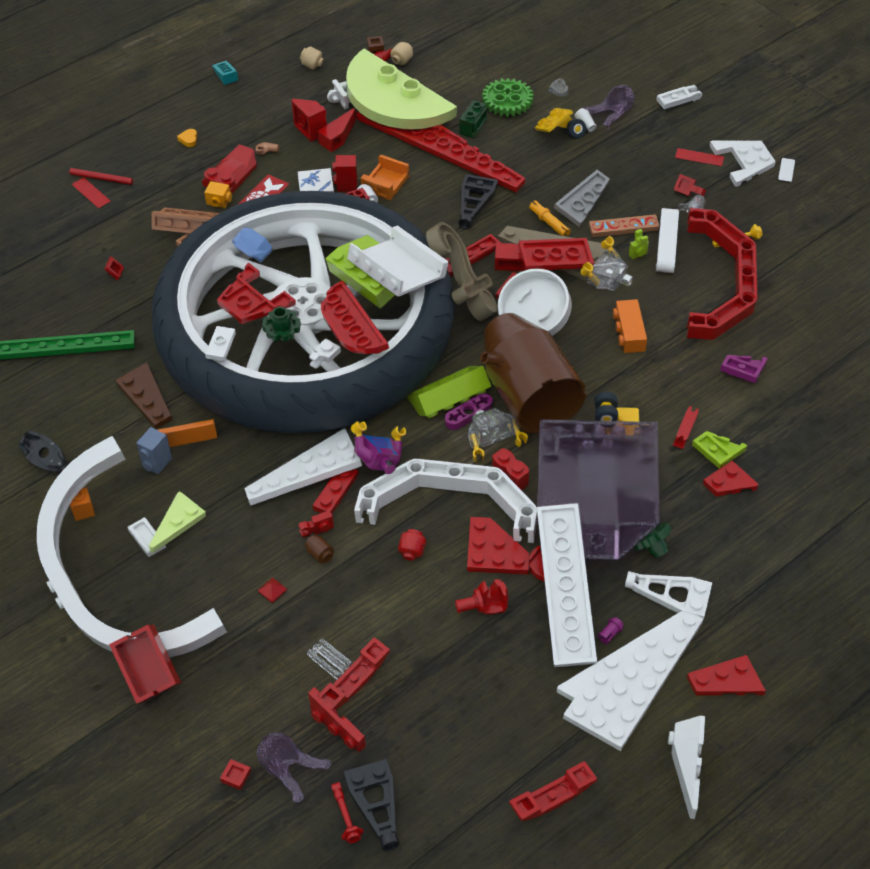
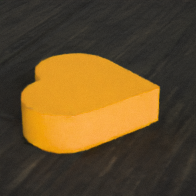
(188, 137)

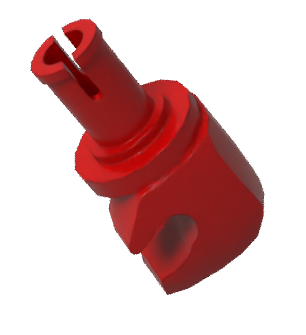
(485, 599)

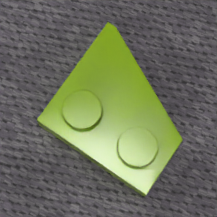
(717, 448)

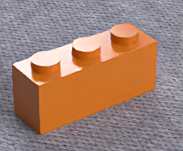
(630, 326)

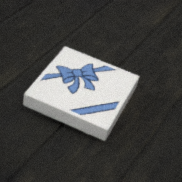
(316, 180)

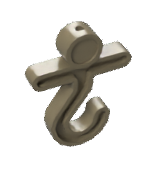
(472, 289)

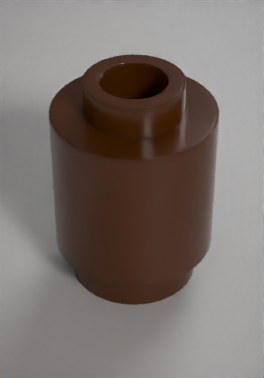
(319, 549)

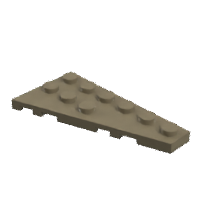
(514, 235)

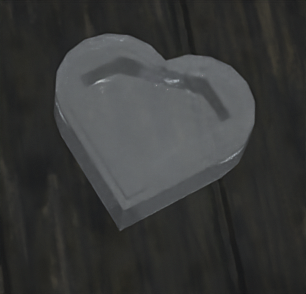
(558, 88)

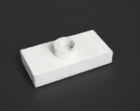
(220, 343)

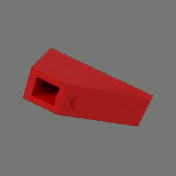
(335, 133)

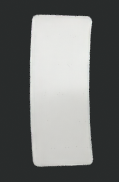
(786, 169)

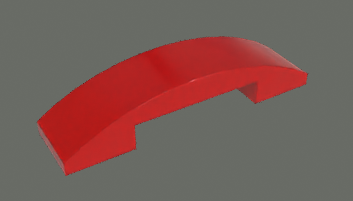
(356, 675)
(553, 794)

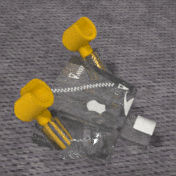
(608, 270)
(492, 427)

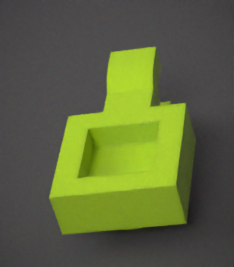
(639, 246)

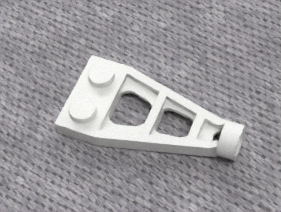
(697, 591)

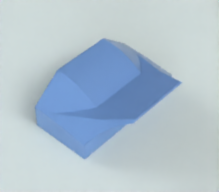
(252, 244)

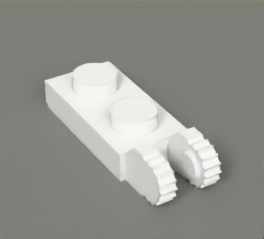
(678, 96)

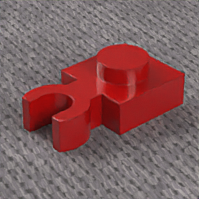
(318, 524)

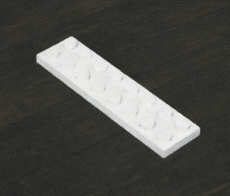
(566, 585)

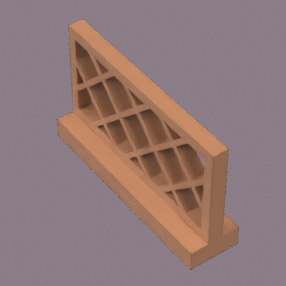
(179, 219)

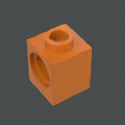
(82, 505)

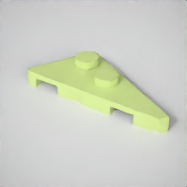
(179, 517)

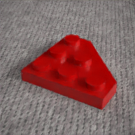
(494, 549)

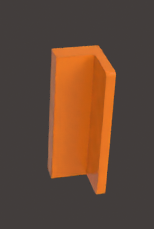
(190, 433)

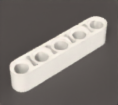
(667, 240)

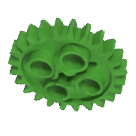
(507, 97)

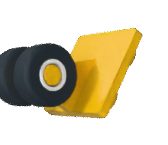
(561, 117)
(607, 410)

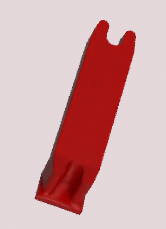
(685, 428)

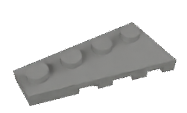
(582, 198)

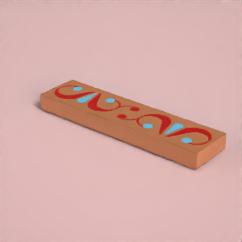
(623, 225)

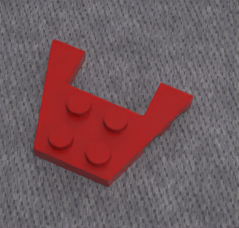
(247, 303)

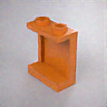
(387, 177)

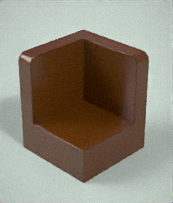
(375, 44)

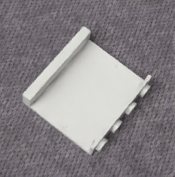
(400, 262)

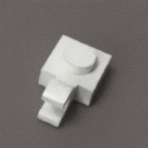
(324, 351)

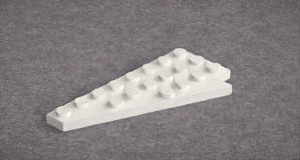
(620, 688)

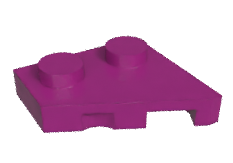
(743, 367)

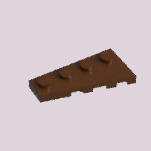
(145, 395)

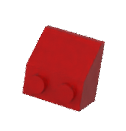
(308, 117)

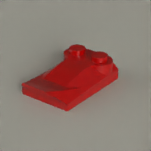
(233, 168)

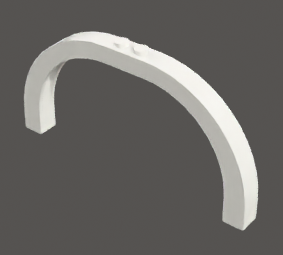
(59, 497)

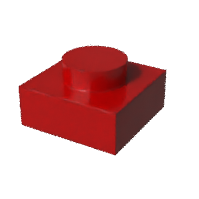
(235, 774)

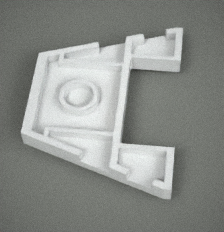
(750, 155)

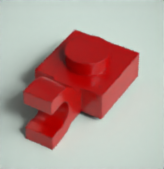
(687, 186)

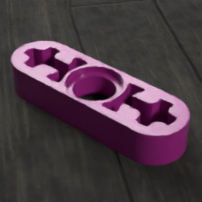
(465, 418)

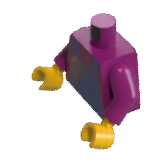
(378, 452)

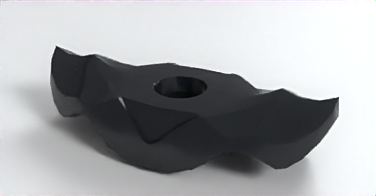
(32, 445)

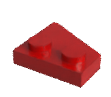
(729, 480)

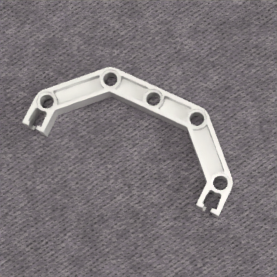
(449, 477)

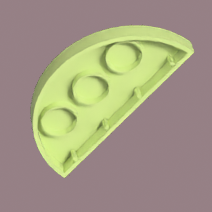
(393, 97)

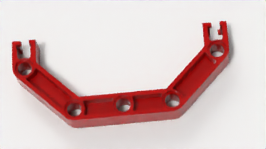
(744, 251)

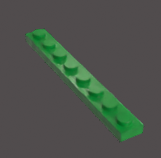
(67, 344)

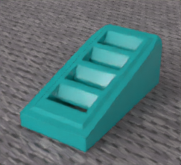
(225, 72)

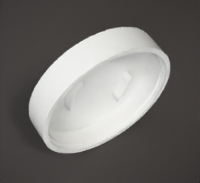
(537, 297)

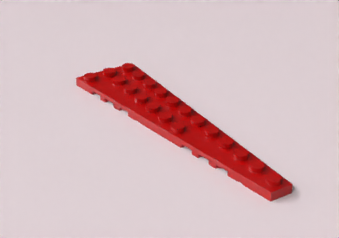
(454, 149)

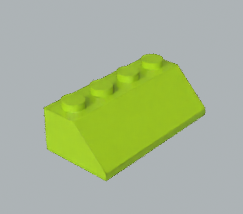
(449, 390)

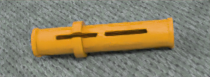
(545, 215)

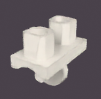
(339, 94)

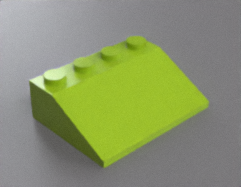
(354, 276)

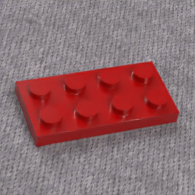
(555, 253)

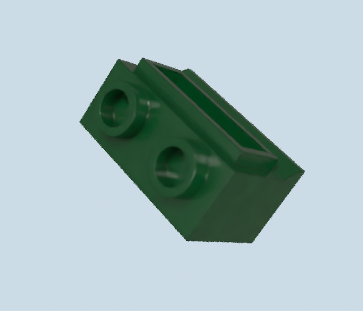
(473, 119)

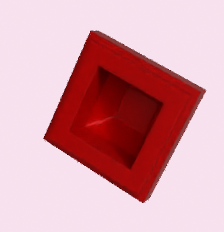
(114, 268)
(272, 590)

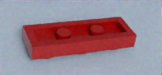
(335, 491)

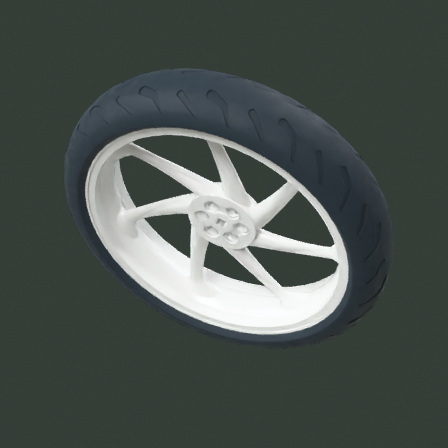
(299, 401)

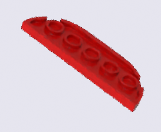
(351, 322)

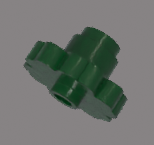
(281, 324)
(655, 540)

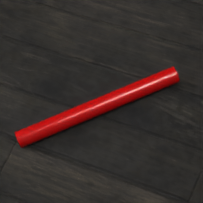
(113, 178)

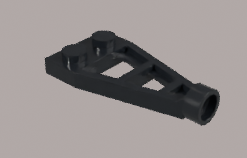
(475, 184)
(370, 777)

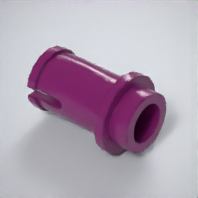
(614, 626)

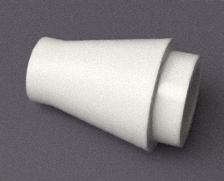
(586, 117)

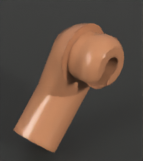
(264, 148)

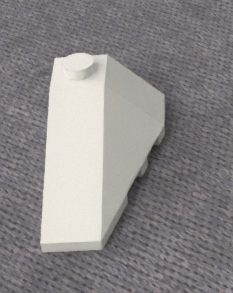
(686, 749)

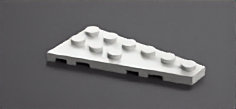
(320, 462)

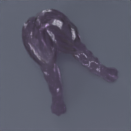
(619, 100)
(278, 752)

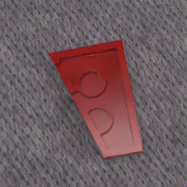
(726, 677)
(337, 726)

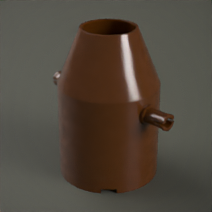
(530, 372)

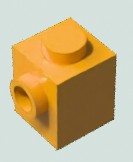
(218, 194)

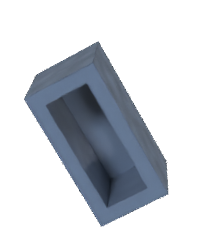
(154, 450)

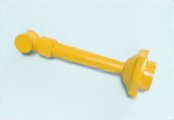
(755, 232)

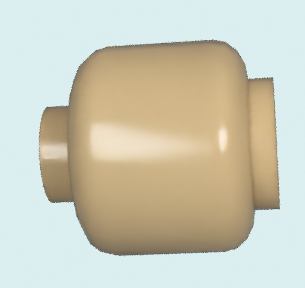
(401, 53)
(311, 58)

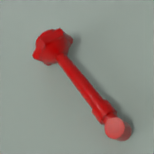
(352, 833)

